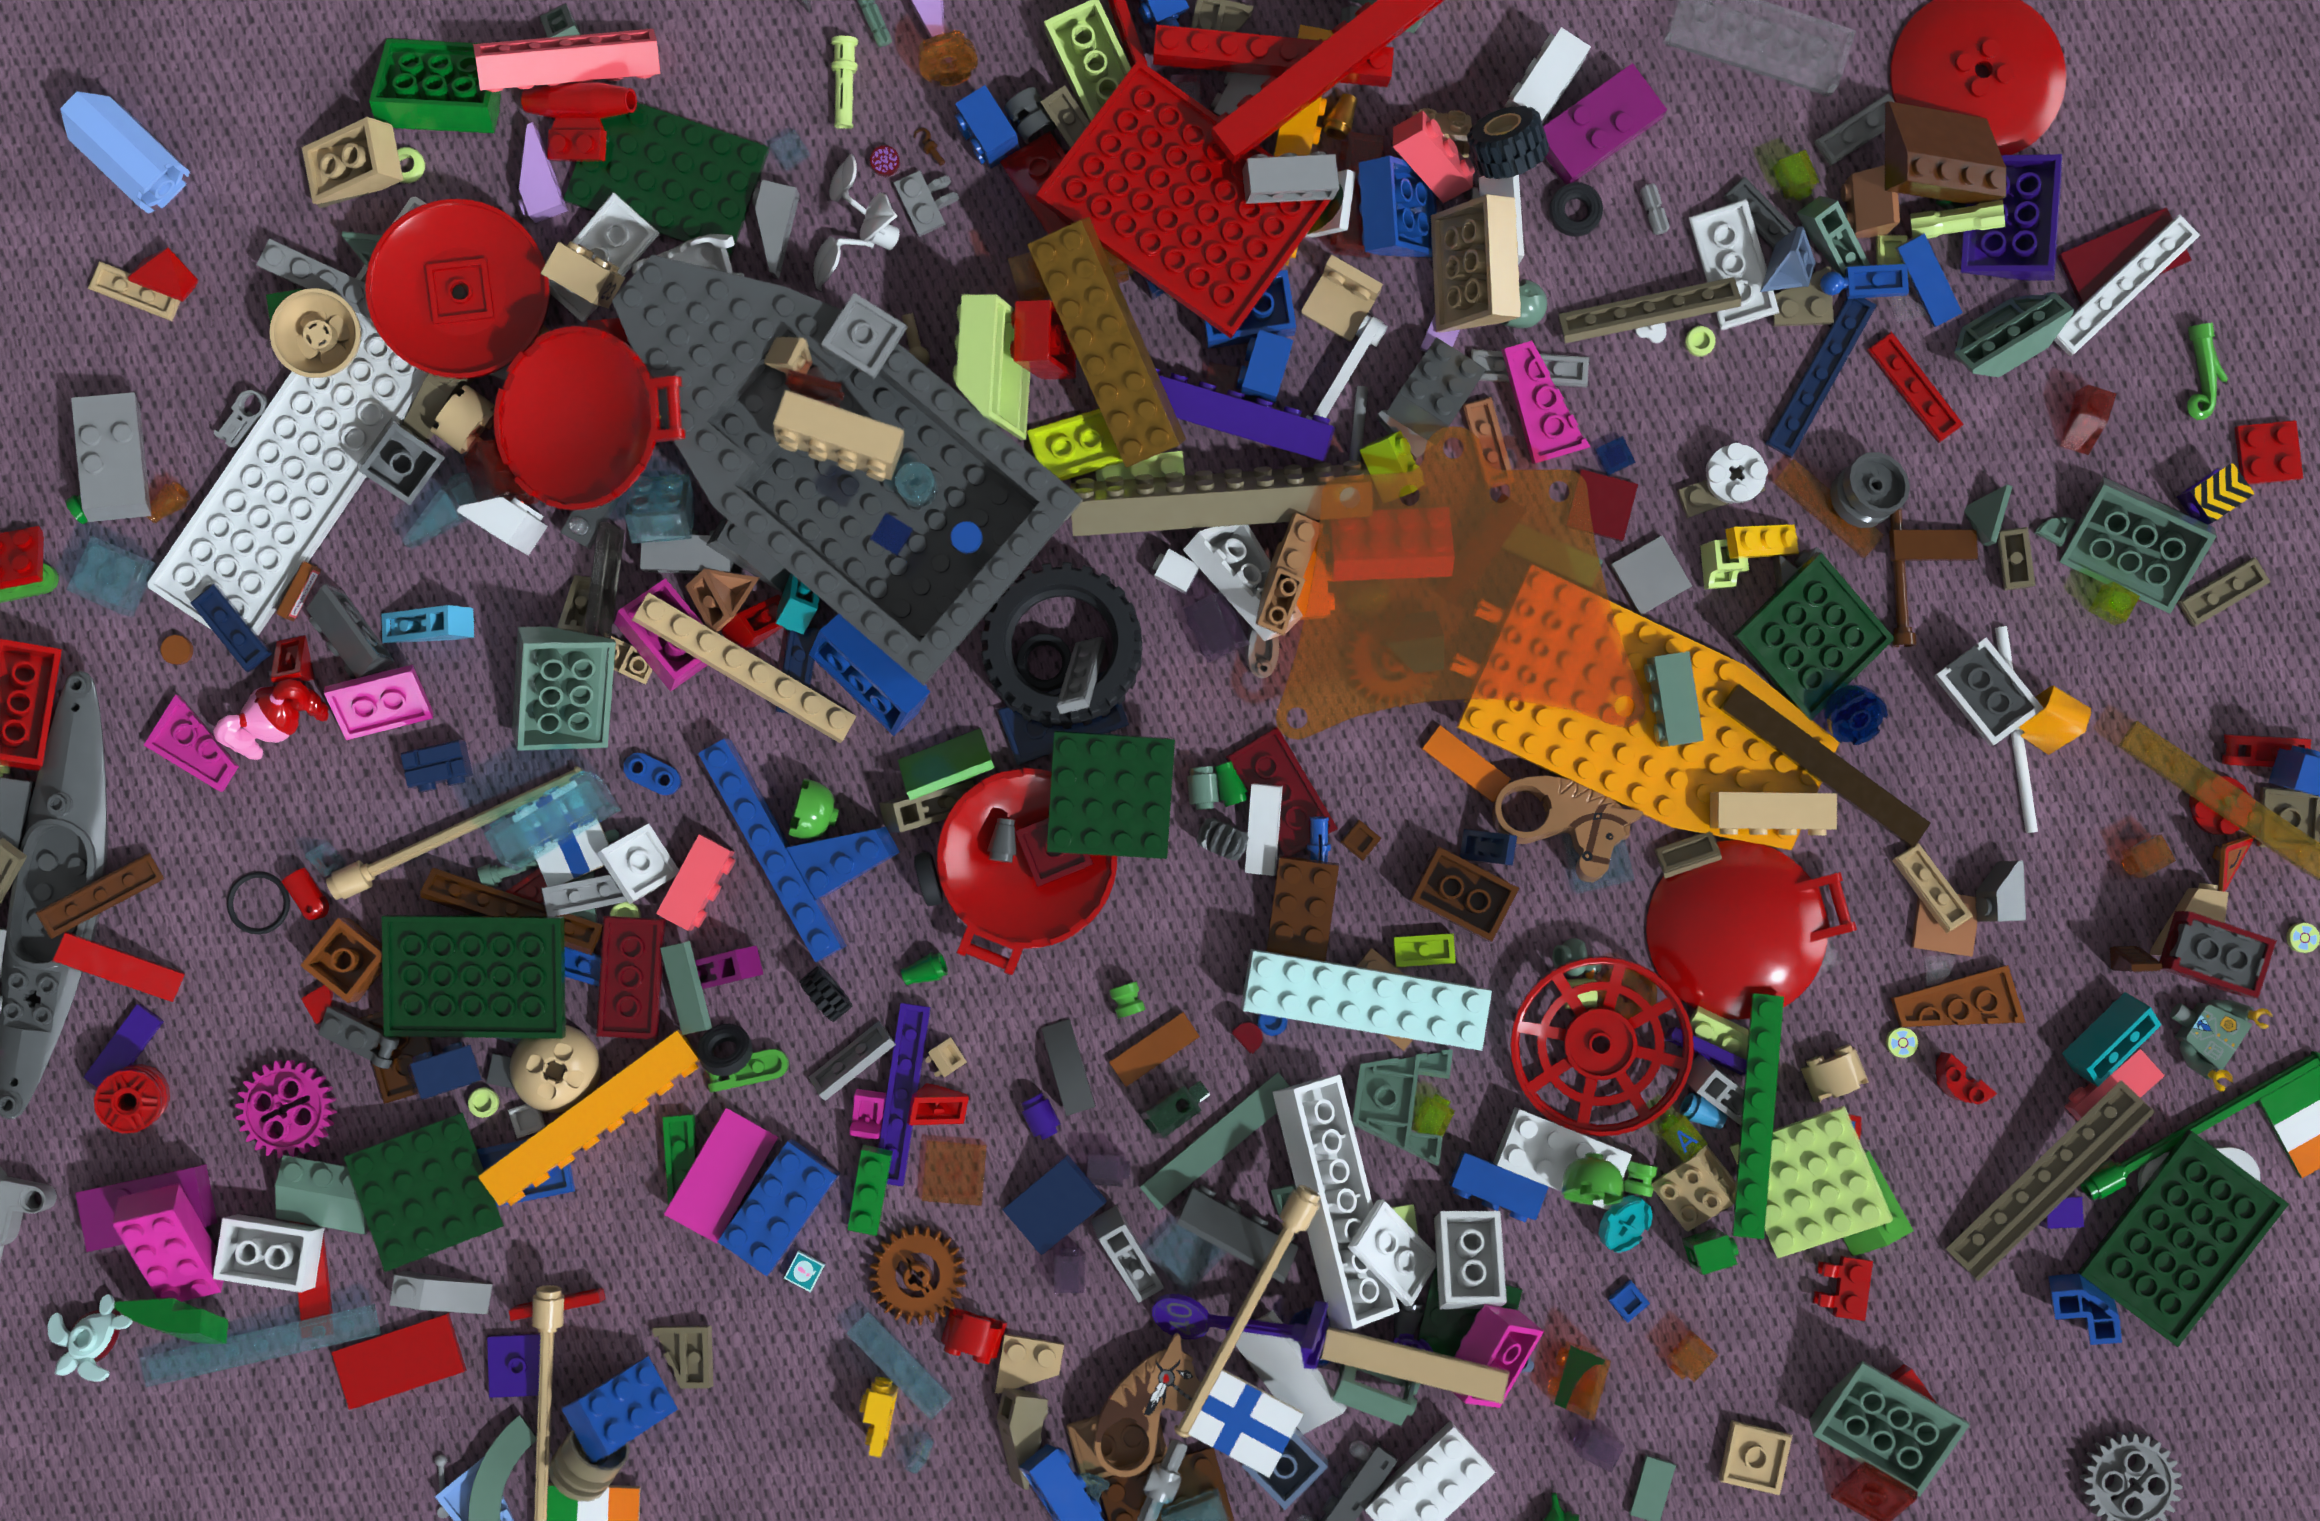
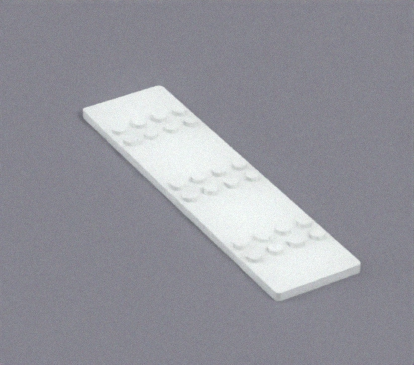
(289, 480)

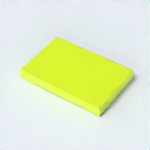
(1075, 445)

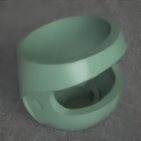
(1532, 307)

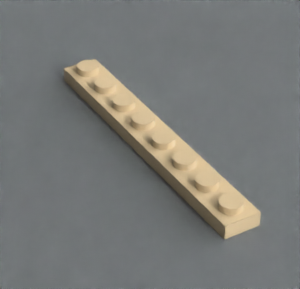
(744, 667)

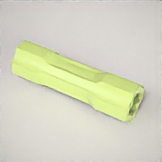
(1935, 223)

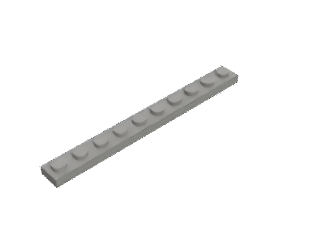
(313, 274)

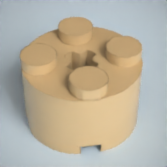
(464, 419)

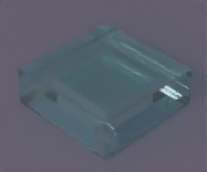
(790, 150)

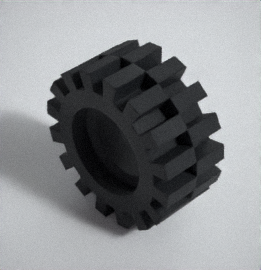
(825, 993)

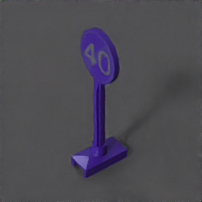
(1191, 1321)

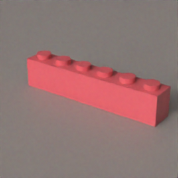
(566, 59)

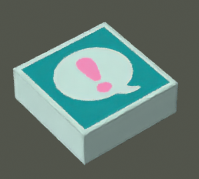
(804, 1271)

